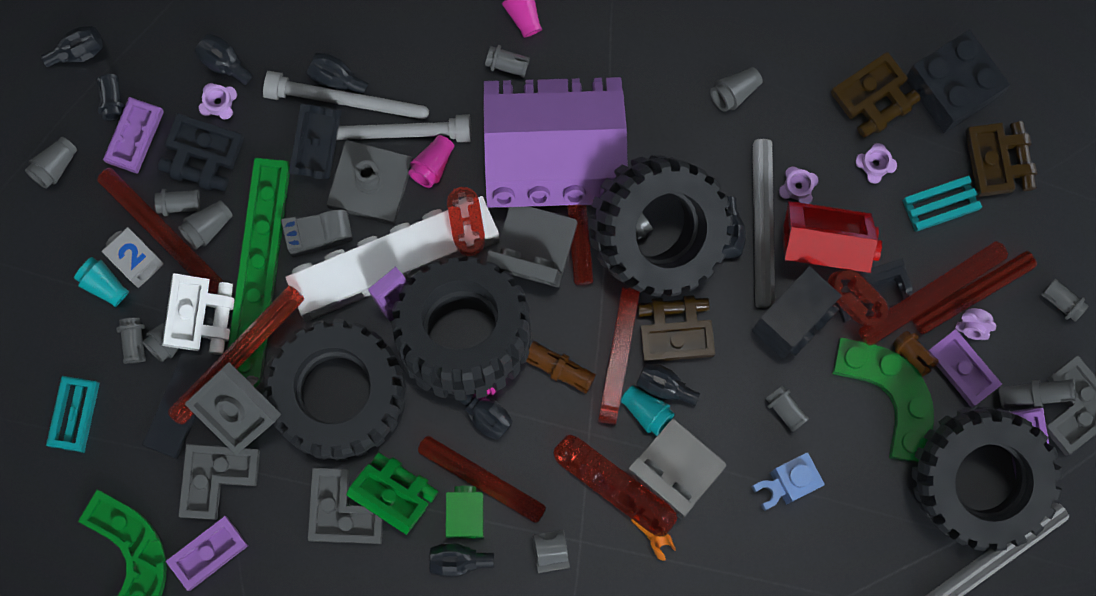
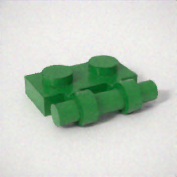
(388, 498)

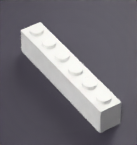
(411, 248)

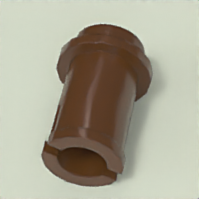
(909, 346)

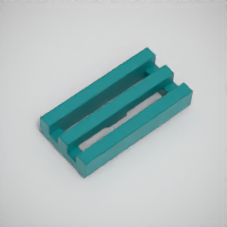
(968, 194)
(86, 417)

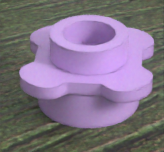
(210, 94)
(883, 156)
(795, 176)
(976, 324)

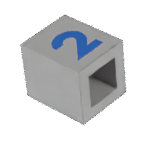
(132, 256)

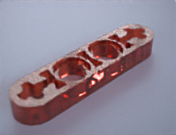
(619, 356)
(615, 485)

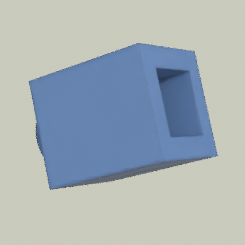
(791, 481)

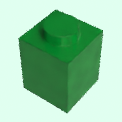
(464, 513)

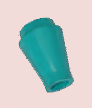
(100, 281)
(648, 410)

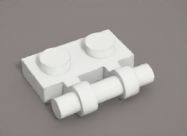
(187, 310)

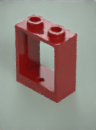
(830, 237)

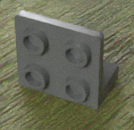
(534, 245)
(677, 468)

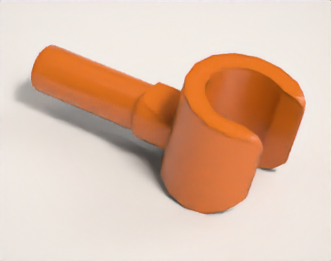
(657, 542)

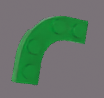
(900, 382)
(136, 540)

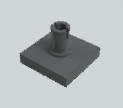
(370, 182)
(233, 408)

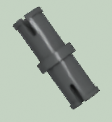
(1037, 393)

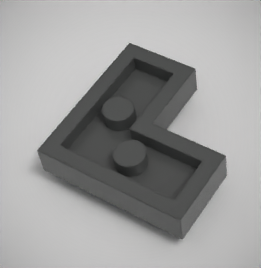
(1078, 421)
(205, 472)
(332, 517)

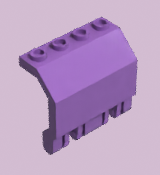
(552, 142)

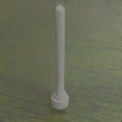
(279, 86)
(457, 128)

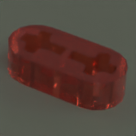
(457, 222)
(862, 292)

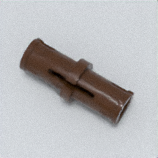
(560, 367)

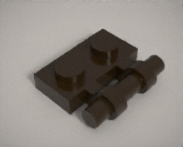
(870, 85)
(991, 159)
(679, 339)

